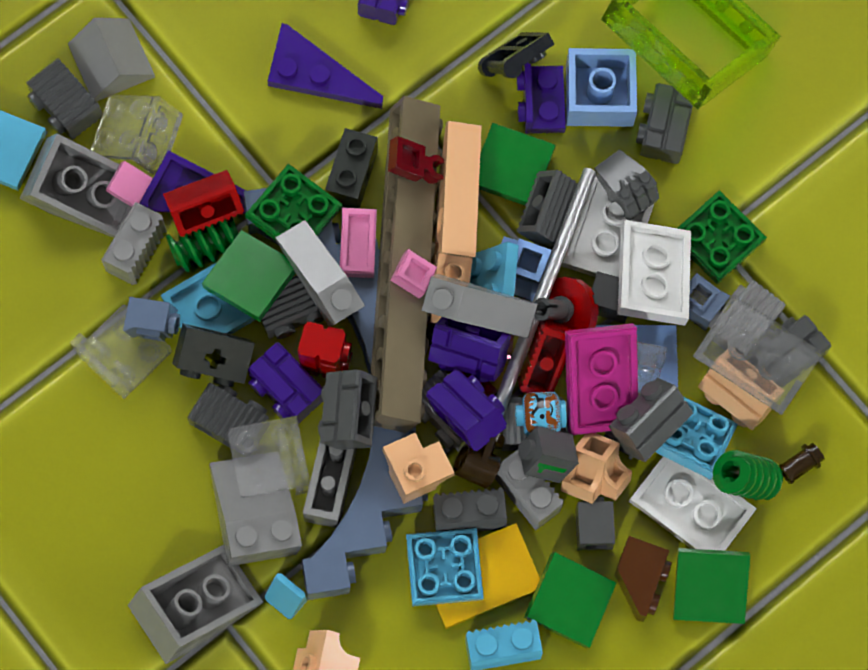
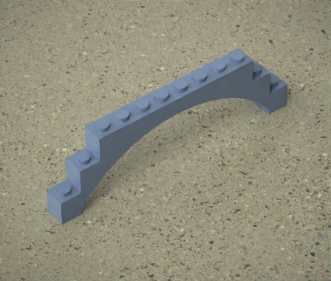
(362, 527)

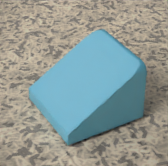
(285, 596)

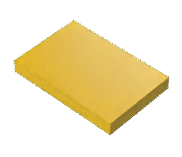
(505, 574)

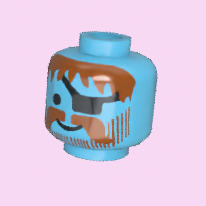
(541, 410)

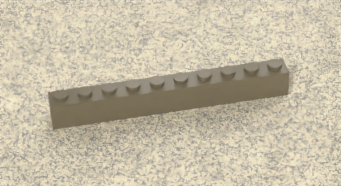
(399, 322)

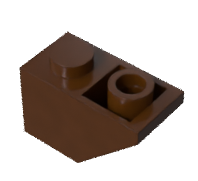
(639, 574)

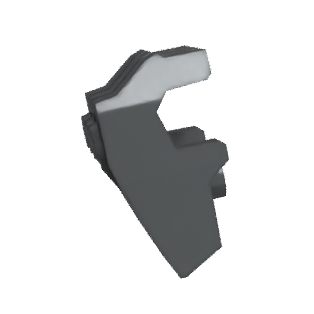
(627, 184)

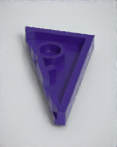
(309, 70)
(173, 174)

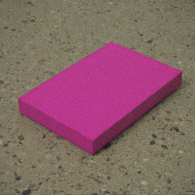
(599, 375)

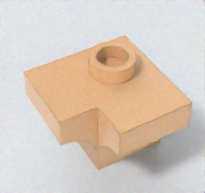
(416, 468)
(598, 470)
(324, 653)

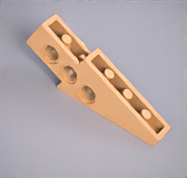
(457, 203)

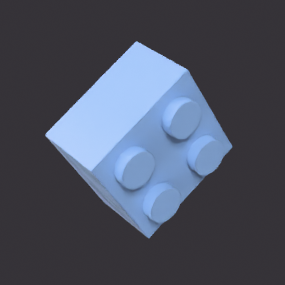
(601, 87)

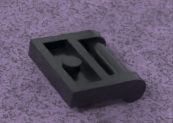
(515, 53)

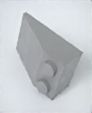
(72, 185)
(254, 525)
(193, 603)

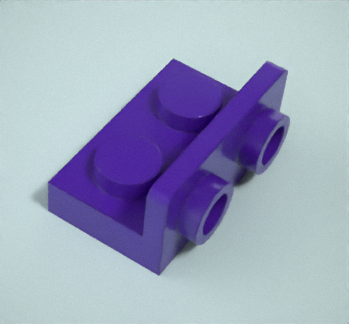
(543, 99)

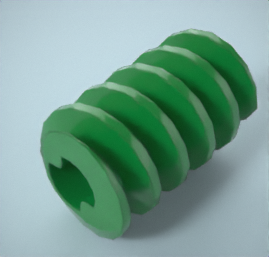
(202, 243)
(747, 475)

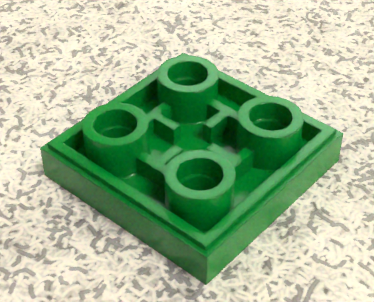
(511, 163)
(290, 201)
(721, 237)
(249, 276)
(711, 585)
(570, 600)

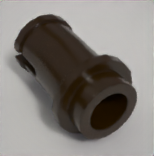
(802, 462)

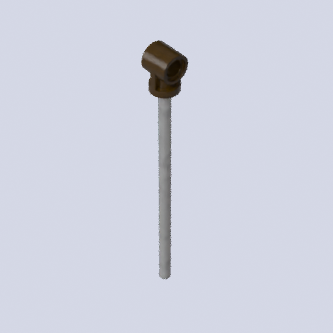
(482, 465)

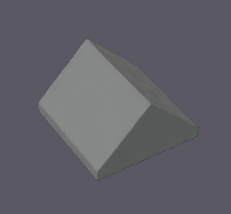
(110, 57)

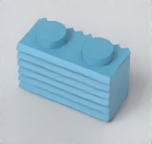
(503, 645)

